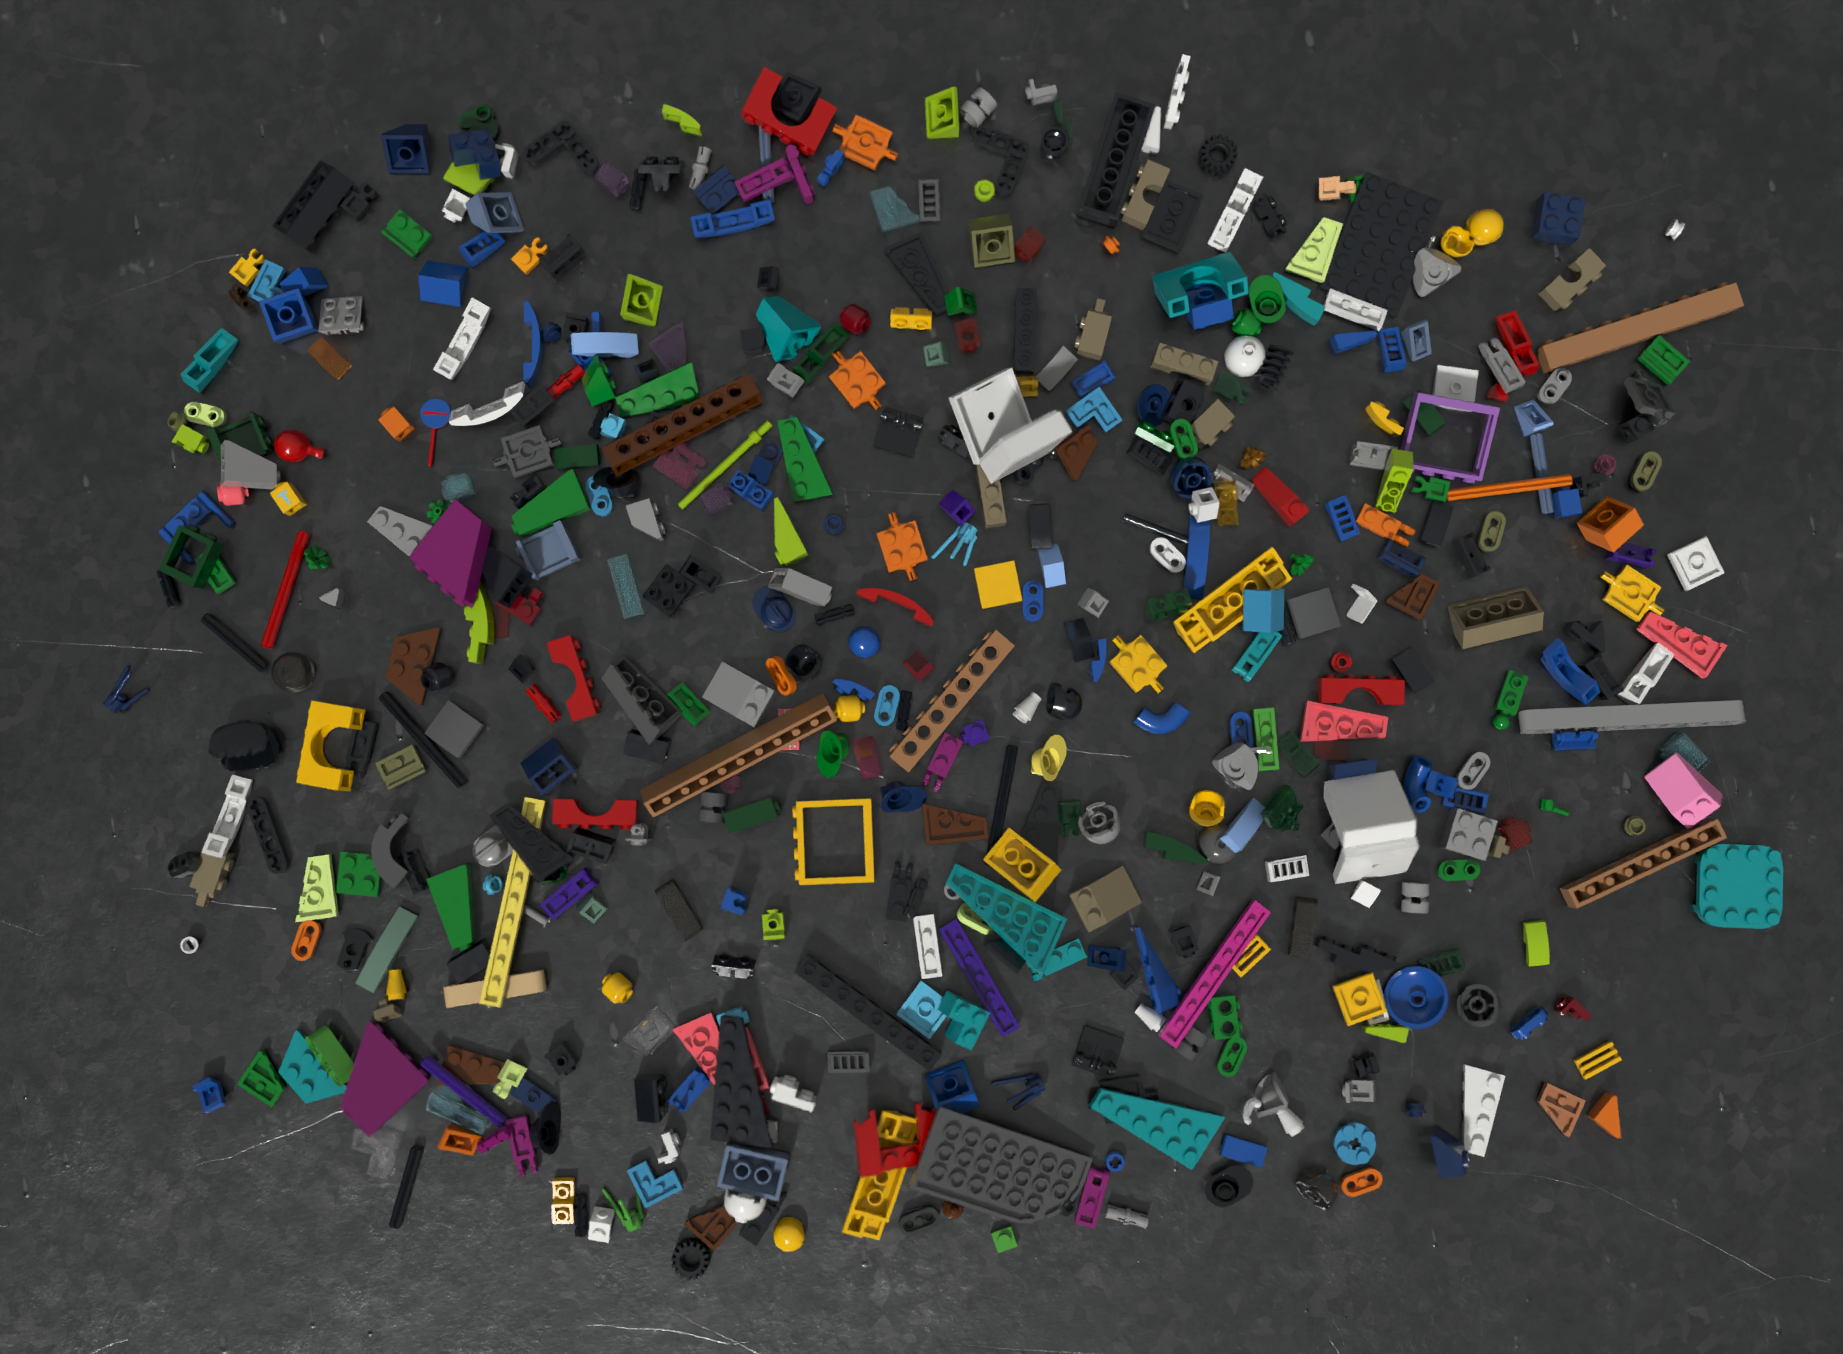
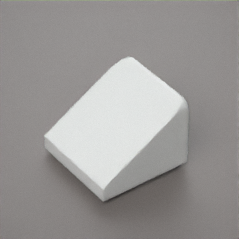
(1365, 893)

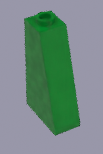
(557, 502)
(455, 904)

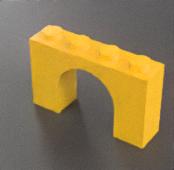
(313, 766)

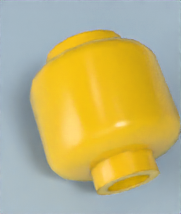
(848, 708)
(617, 987)

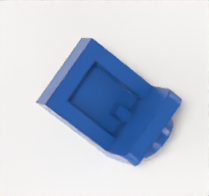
(1441, 785)
(210, 1094)

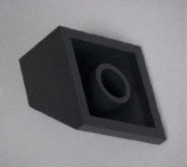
(1005, 953)

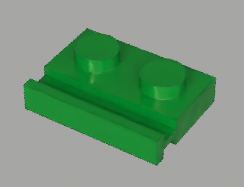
(406, 234)
(1663, 359)

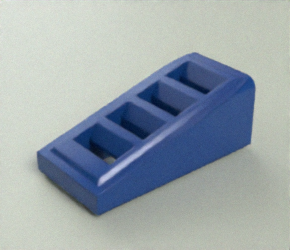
(485, 251)
(1346, 341)
(1392, 362)
(1349, 515)
(1481, 810)

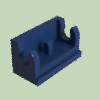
(1401, 558)

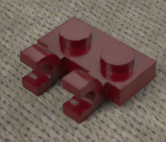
(526, 609)

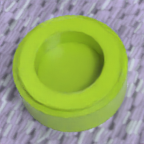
(984, 190)

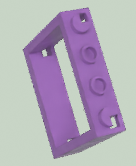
(1484, 445)

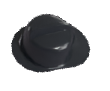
(619, 486)
(545, 1130)
(1229, 1186)

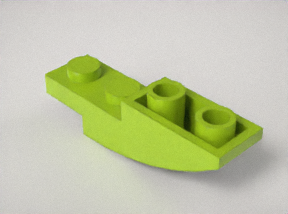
(482, 630)

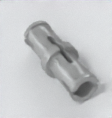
(700, 167)
(1126, 1216)

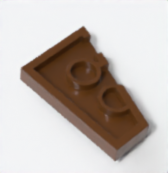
(952, 826)
(471, 1066)

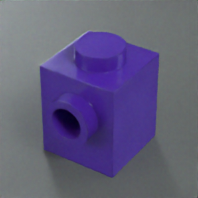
(956, 507)
(974, 733)

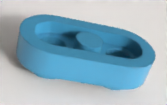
(599, 495)
(886, 705)

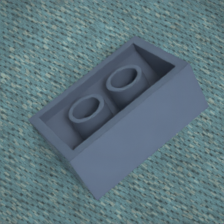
(753, 1170)

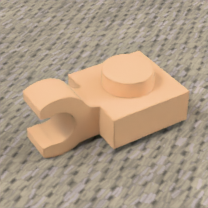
(1332, 187)

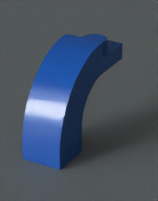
(1568, 673)

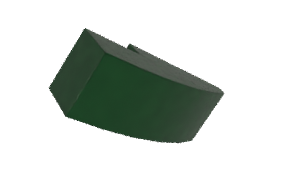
(820, 353)
(1172, 848)

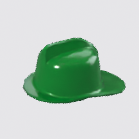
(1267, 299)
(831, 751)

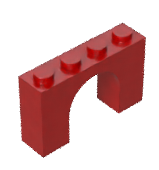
(759, 111)

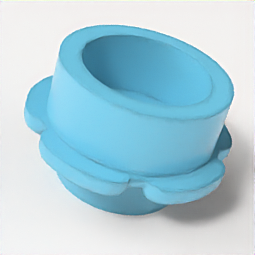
(492, 884)

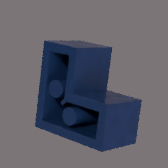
(475, 148)

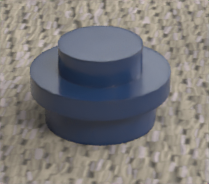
(551, 332)
(834, 523)
(1415, 1110)

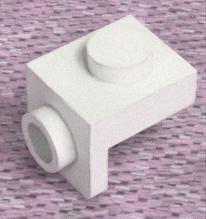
(455, 206)
(672, 1144)
(601, 1224)

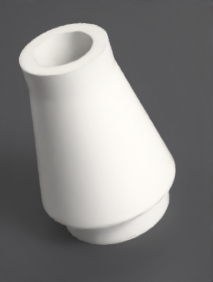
(1027, 708)
(1150, 1017)
(1291, 1122)

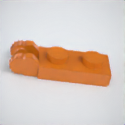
(1383, 524)

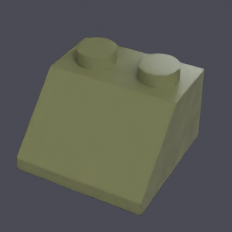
(991, 240)

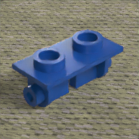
(1574, 740)

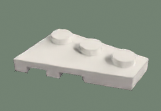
(1177, 94)

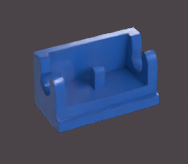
(733, 899)
(689, 1090)

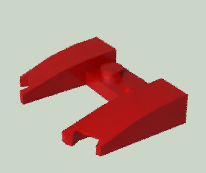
(874, 1160)

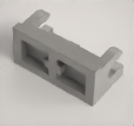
(1370, 455)

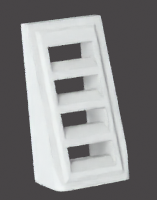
(1152, 139)
(1271, 871)

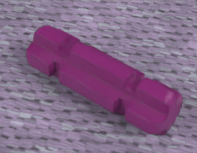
(493, 1139)

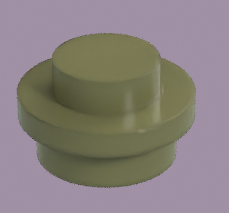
(176, 419)
(1634, 826)

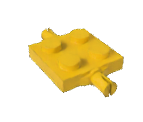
(1631, 593)
(1138, 664)

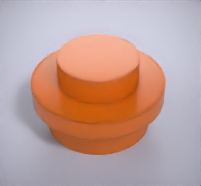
(1111, 244)

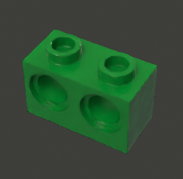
(1218, 1017)

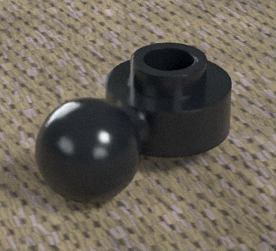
(1027, 471)

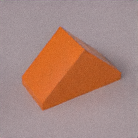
(1606, 1114)
(459, 1140)

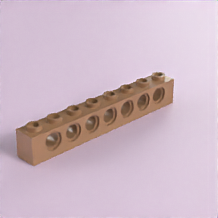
(1002, 647)
(1643, 863)

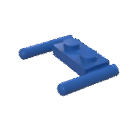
(194, 513)

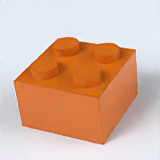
(1610, 524)

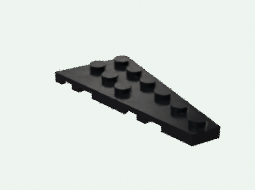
(1043, 833)
(737, 1096)

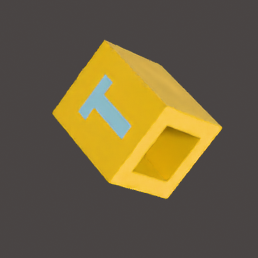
(287, 498)

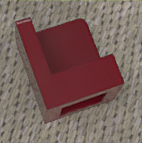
(918, 666)

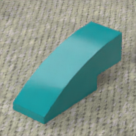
(1297, 300)
(209, 360)

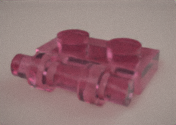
(677, 470)

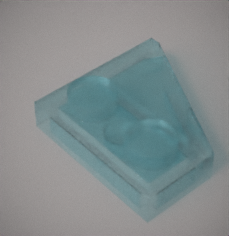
(891, 210)

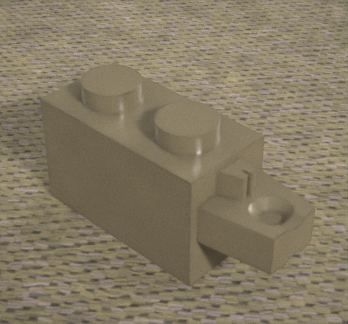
(1094, 332)
(1210, 423)
(211, 877)

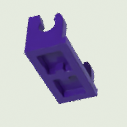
(1632, 555)

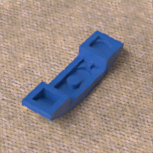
(733, 221)
(532, 369)
(1196, 557)

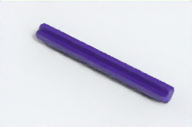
(463, 1091)

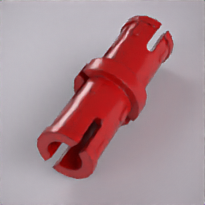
(565, 381)
(543, 703)

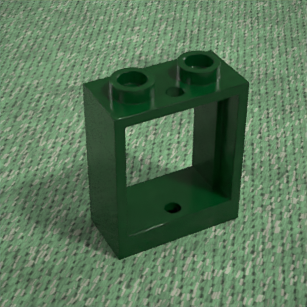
(205, 564)
(752, 814)

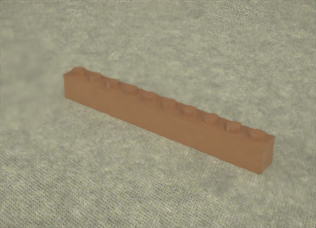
(1639, 327)
(737, 755)

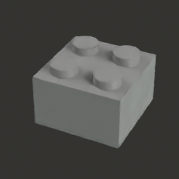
(1468, 834)

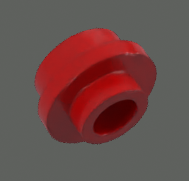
(1335, 662)

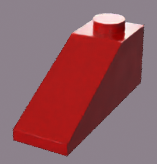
(1279, 496)

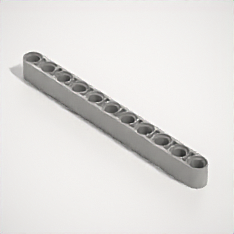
(1632, 717)

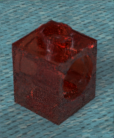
(1029, 244)
(963, 327)

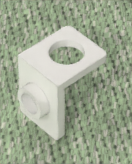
(1362, 605)

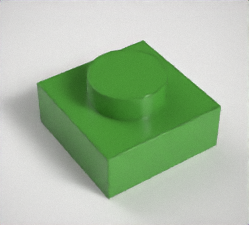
(1004, 1238)

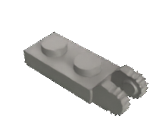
(1502, 365)

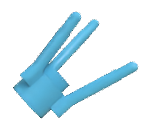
(965, 534)

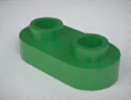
(1186, 438)
(1459, 869)
(1233, 1056)

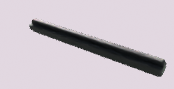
(422, 739)
(1003, 796)

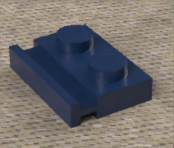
(716, 190)

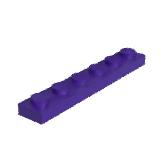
(979, 977)

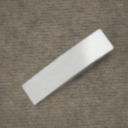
(1235, 210)

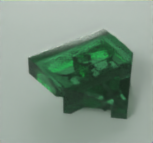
(1283, 810)

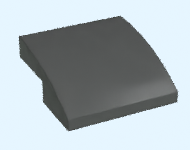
(1313, 613)
(454, 729)

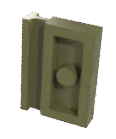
(401, 767)

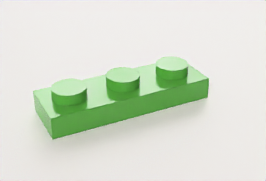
(1266, 737)

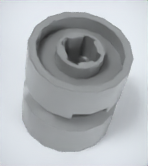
(980, 105)
(1415, 889)

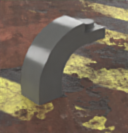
(380, 851)

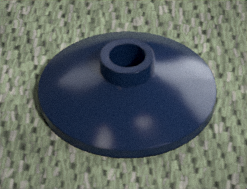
(1156, 396)

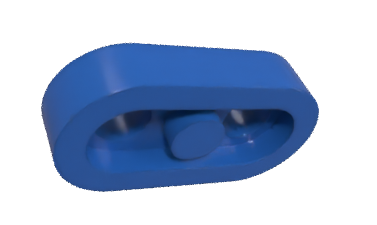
(1032, 600)
(1241, 732)
(1535, 1018)

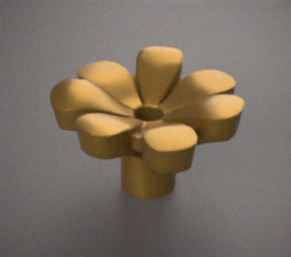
(1252, 457)

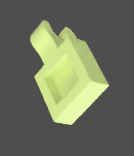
(510, 1076)

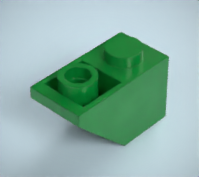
(596, 382)

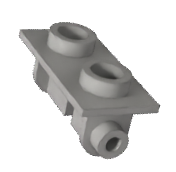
(1243, 486)
(639, 834)

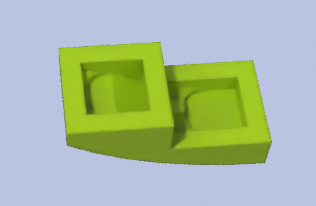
(687, 123)
(1536, 942)

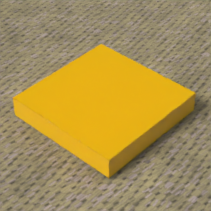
(998, 584)
(1359, 998)

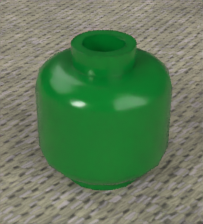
(1246, 323)

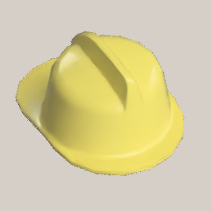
(1049, 759)

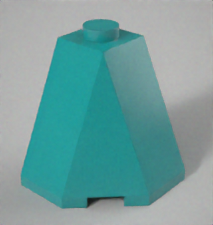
(785, 327)

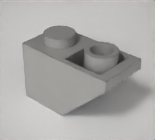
(644, 518)

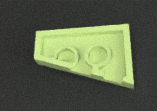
(1316, 253)
(319, 890)

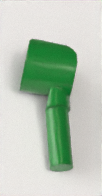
(1548, 805)

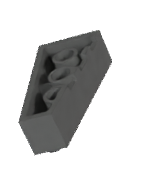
(641, 699)

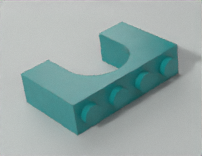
(1217, 270)

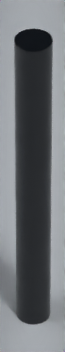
(1155, 528)

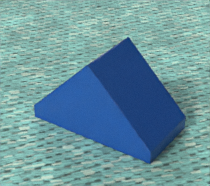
(306, 279)

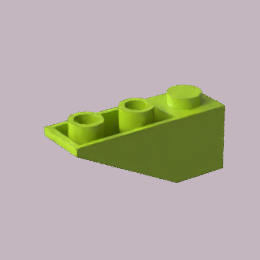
(1394, 480)

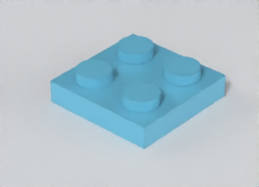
(922, 1010)

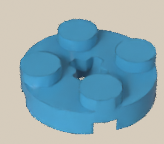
(1361, 1153)

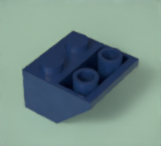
(548, 767)

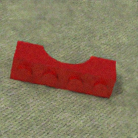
(1386, 691)
(582, 702)
(570, 812)

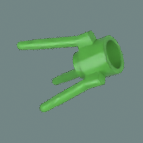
(631, 1218)

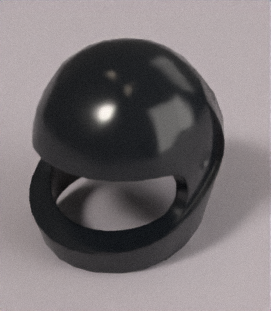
(1061, 704)

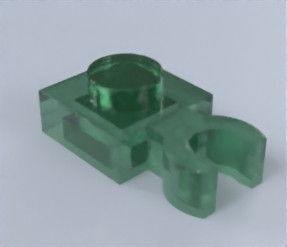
(1228, 387)
(1069, 814)

